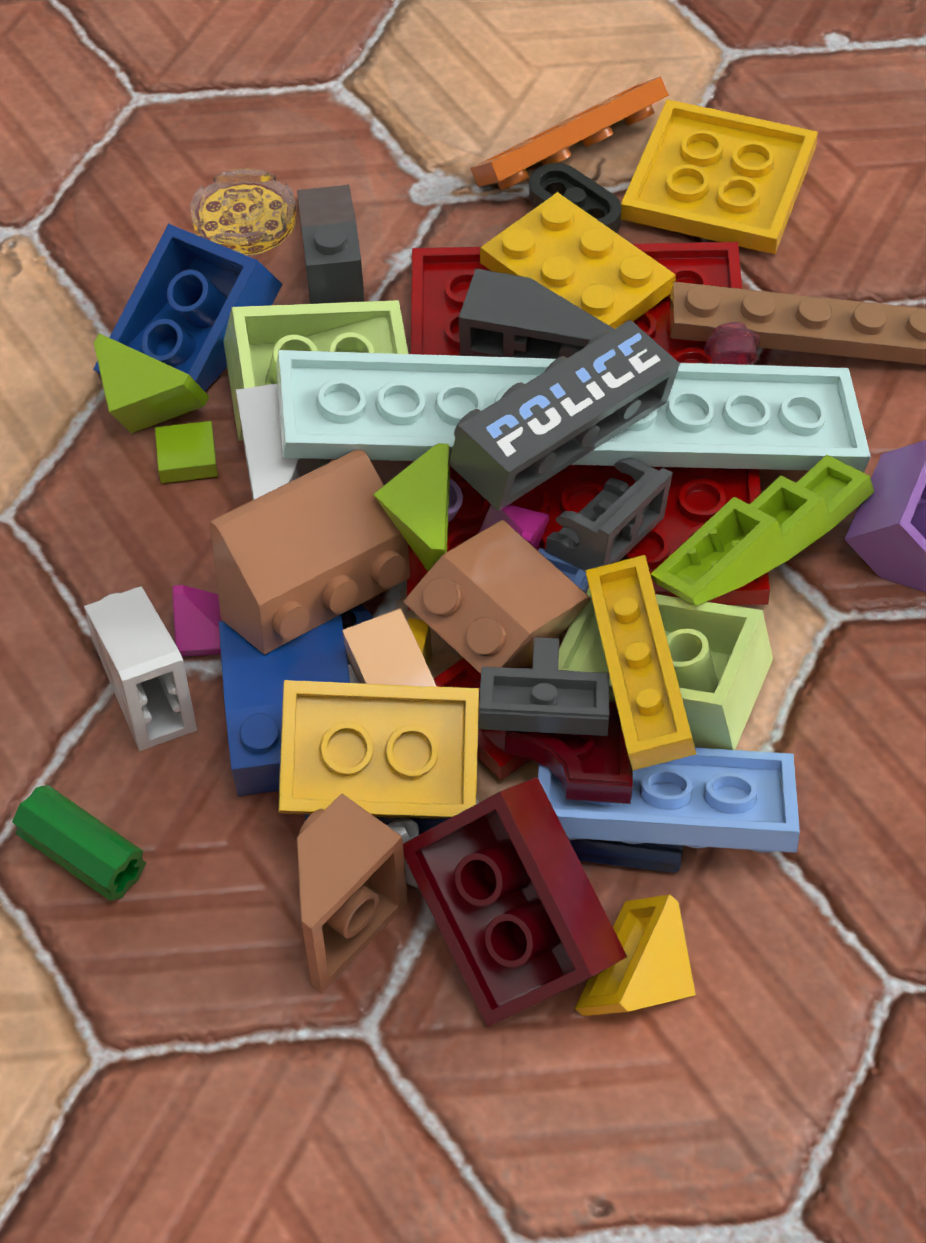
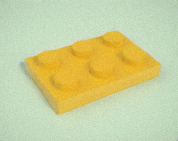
(580, 262)
(380, 746)

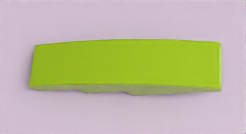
(759, 536)

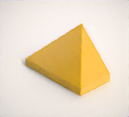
(655, 964)

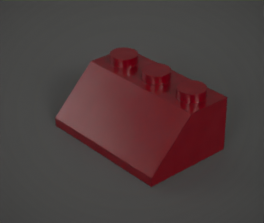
(512, 901)

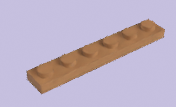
(802, 322)

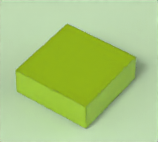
(186, 452)

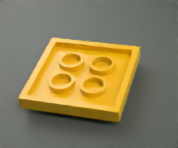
(719, 176)

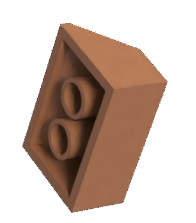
(306, 553)

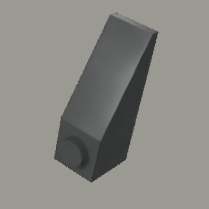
(331, 245)
(521, 319)

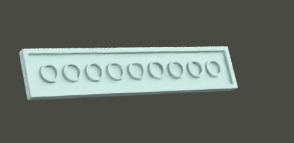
(713, 417)

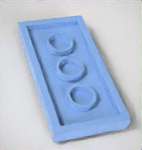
(696, 802)

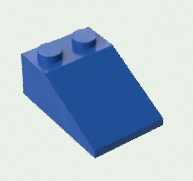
(186, 303)
(256, 692)

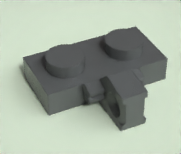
(544, 696)

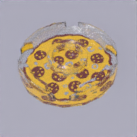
(244, 211)

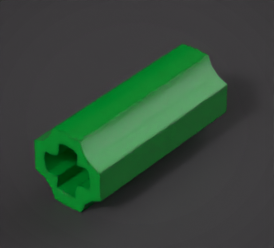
(79, 842)

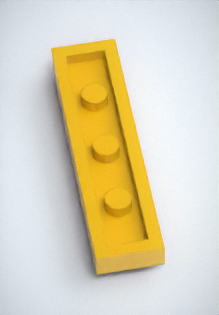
(640, 663)

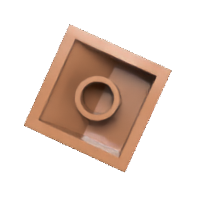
(495, 598)
(347, 884)

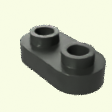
(578, 189)

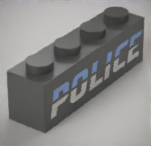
(562, 414)

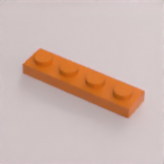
(589, 126)

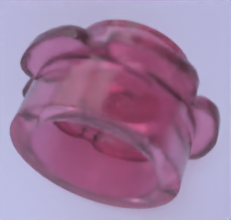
(732, 344)

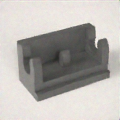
(613, 519)

